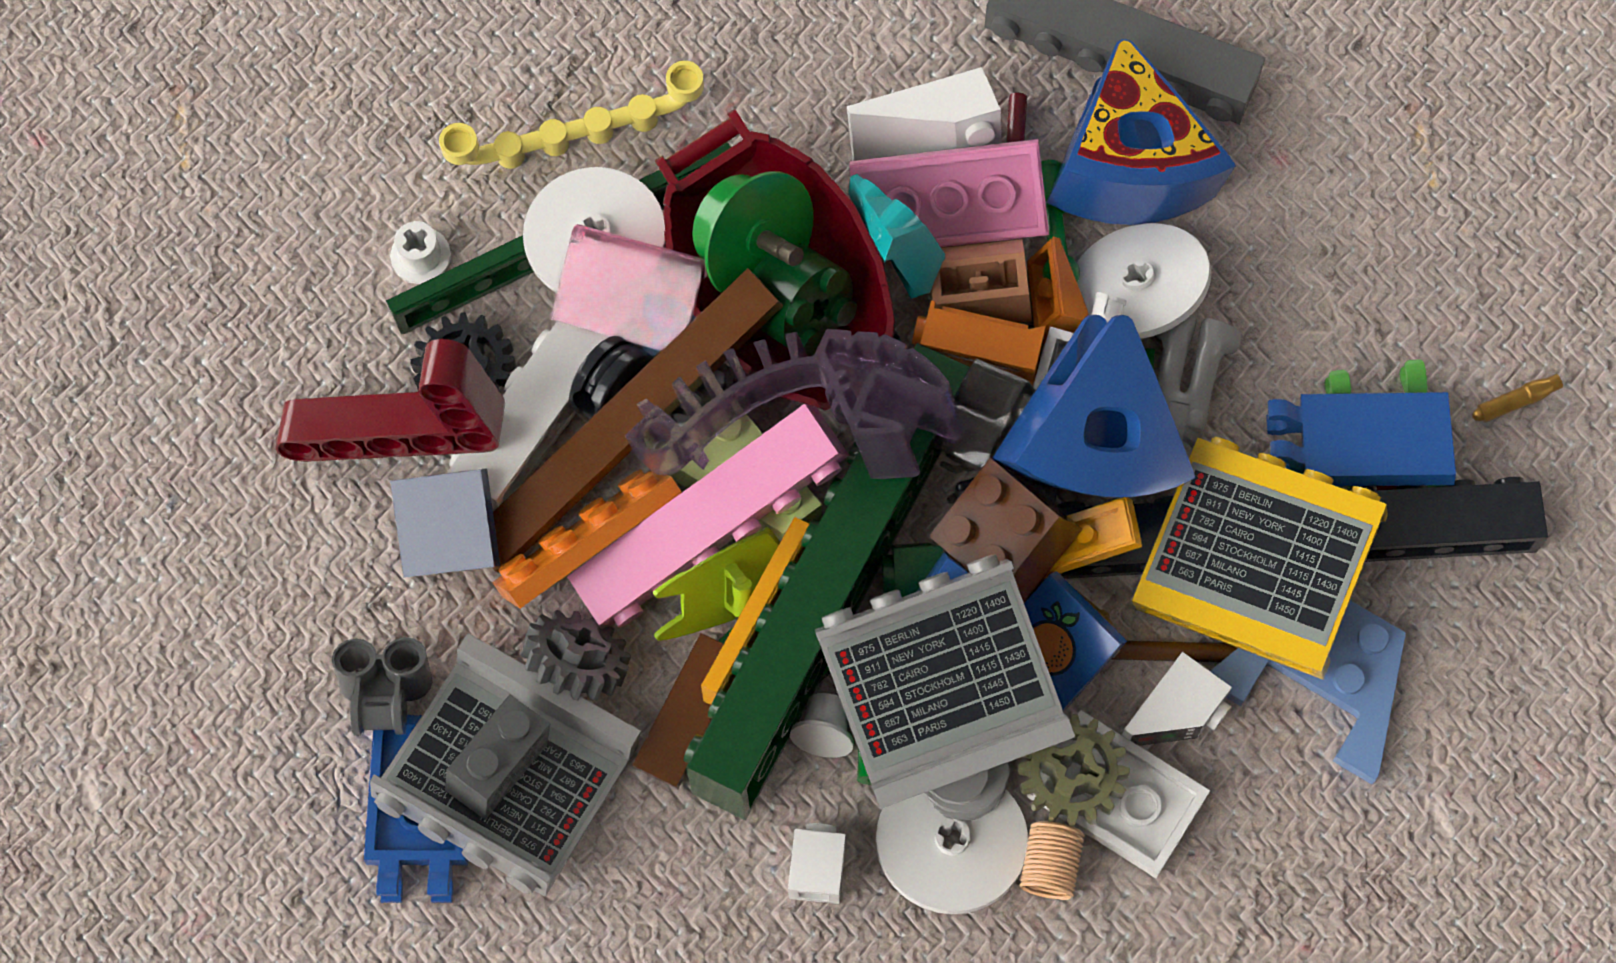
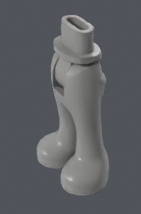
(1192, 407)

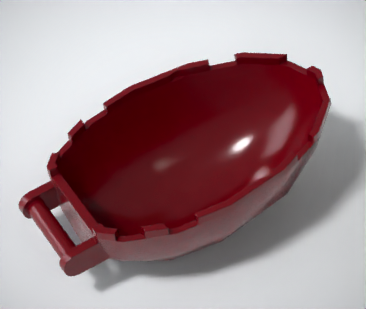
(836, 229)

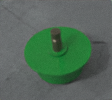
(747, 220)

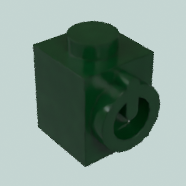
(908, 566)

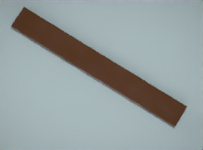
(602, 440)

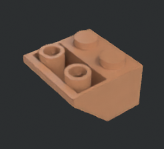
(985, 280)

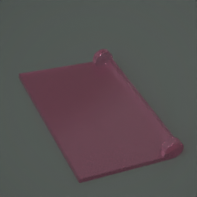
(627, 287)

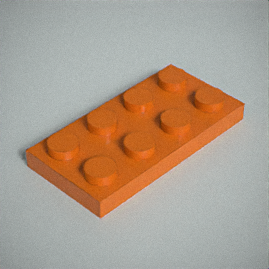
(599, 526)

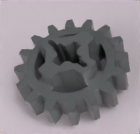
(575, 655)

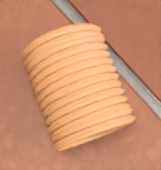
(1052, 860)

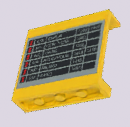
(1260, 555)

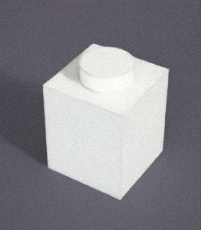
(817, 864)

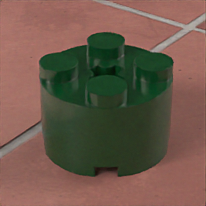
(813, 297)

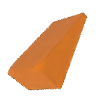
(1055, 300)

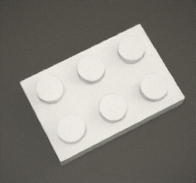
(1153, 809)

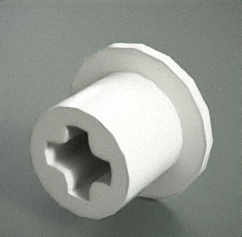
(419, 252)
(823, 728)

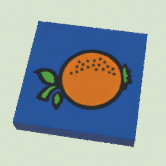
(1071, 636)

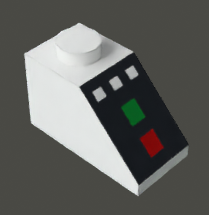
(1180, 705)

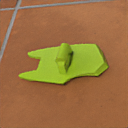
(718, 586)

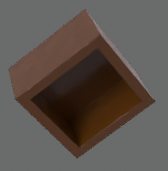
(1008, 519)

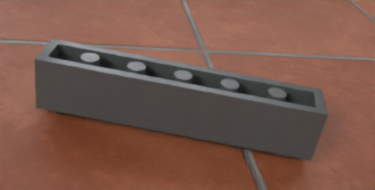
(1198, 67)

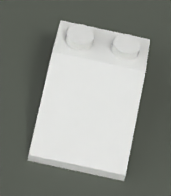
(927, 118)

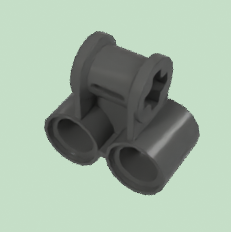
(381, 688)

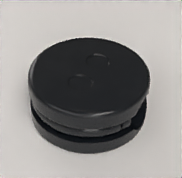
(605, 374)

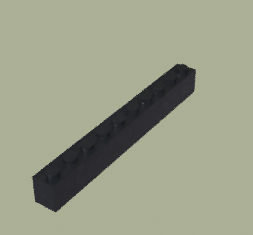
(1419, 524)

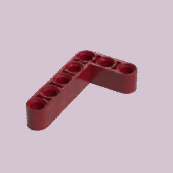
(450, 414)

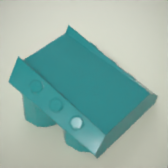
(898, 236)

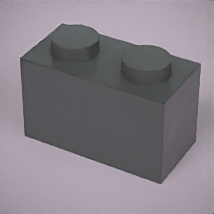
(497, 757)

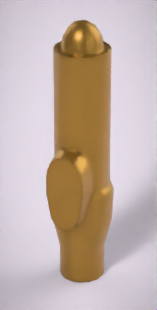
(1518, 398)

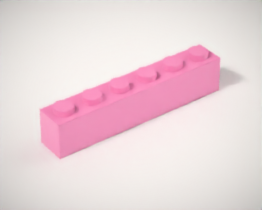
(709, 515)

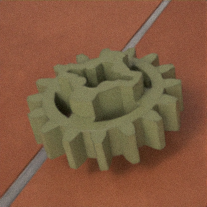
(1090, 780)

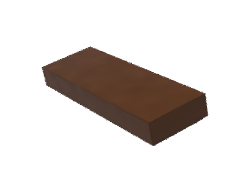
(680, 718)

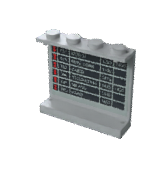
(943, 681)
(547, 807)

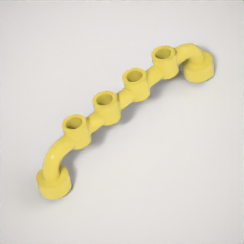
(461, 144)

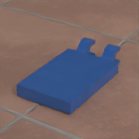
(1367, 437)
(398, 841)

